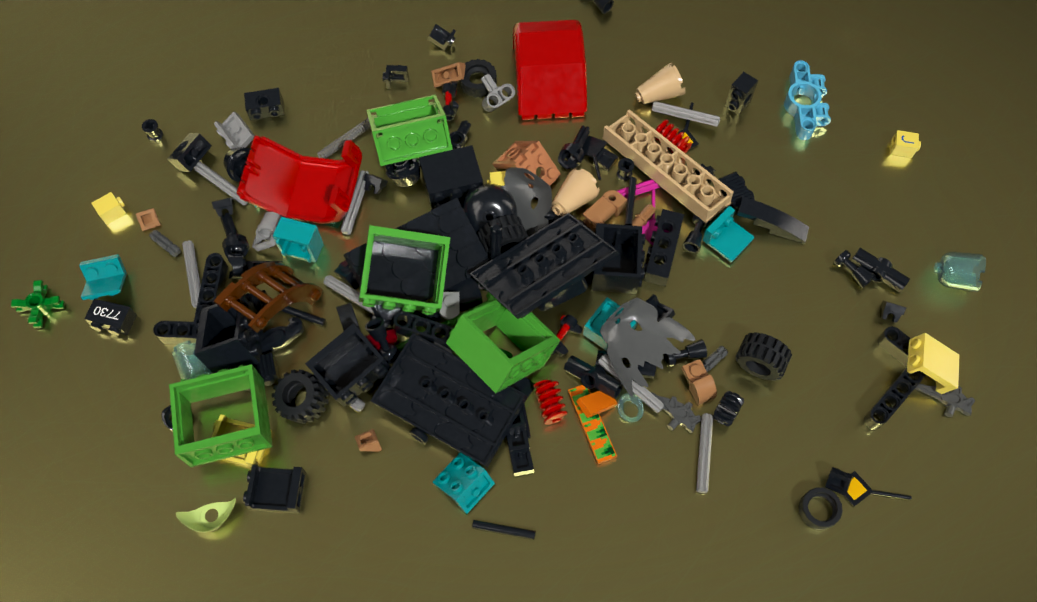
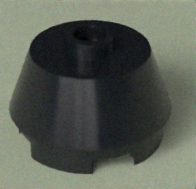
(235, 162)
(404, 172)

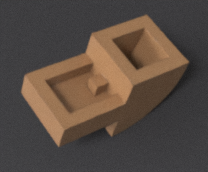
(701, 384)

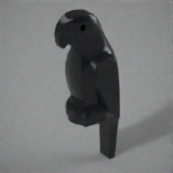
(281, 336)

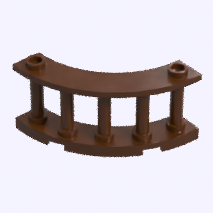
(275, 276)

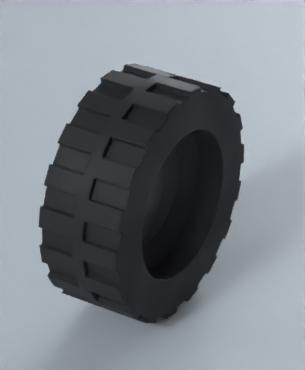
(473, 67)

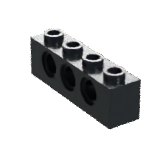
(668, 221)

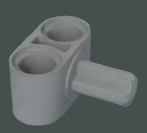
(495, 93)

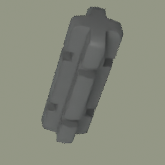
(165, 243)
(715, 358)

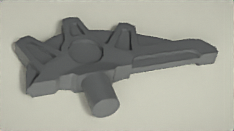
(953, 399)
(679, 413)

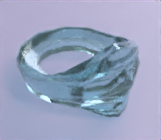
(626, 397)

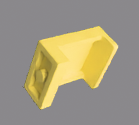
(935, 361)
(224, 426)

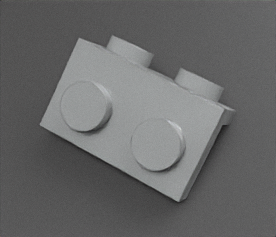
(235, 131)

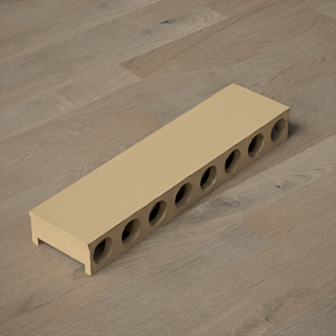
(667, 168)

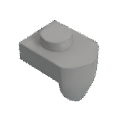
(450, 305)

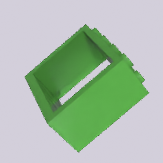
(409, 130)
(411, 239)
(487, 359)
(225, 445)

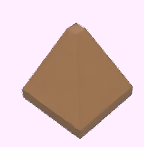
(148, 219)
(368, 441)

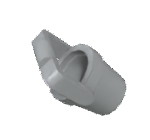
(265, 231)

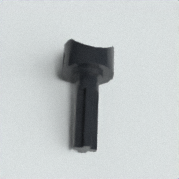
(573, 151)
(234, 242)
(240, 265)

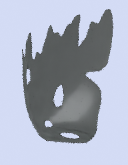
(517, 185)
(640, 345)

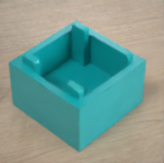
(298, 239)
(601, 315)

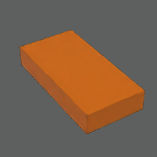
(596, 403)

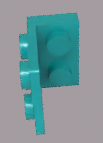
(727, 236)
(102, 277)
(464, 482)

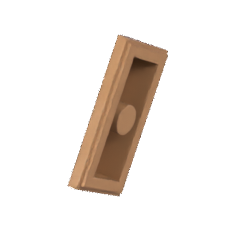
(449, 73)

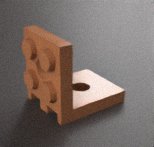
(529, 156)

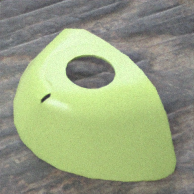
(196, 518)

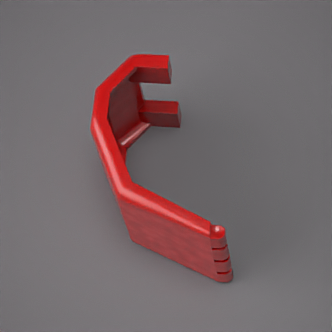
(550, 69)
(298, 184)

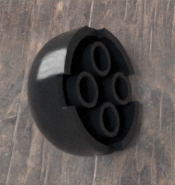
(488, 200)

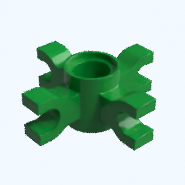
(43, 307)

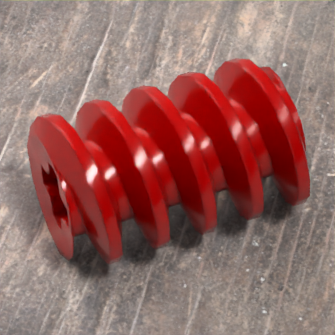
(673, 136)
(550, 401)

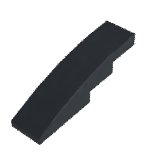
(773, 219)
(519, 447)

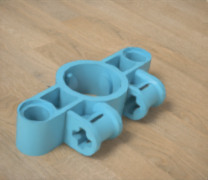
(813, 87)

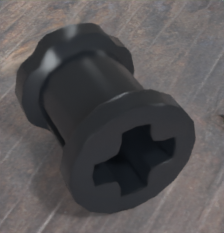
(154, 133)
(625, 169)

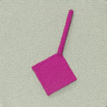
(649, 227)

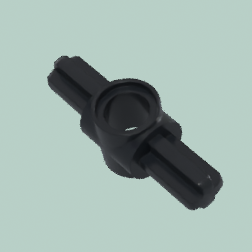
(460, 135)

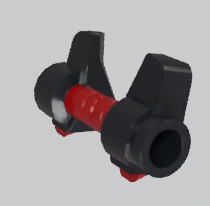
(451, 107)
(567, 324)

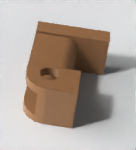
(604, 209)

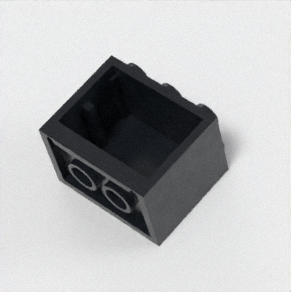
(450, 175)
(625, 270)
(226, 338)
(348, 366)

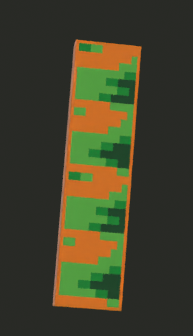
(593, 428)

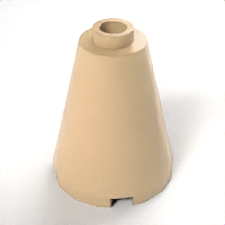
(661, 86)
(575, 192)

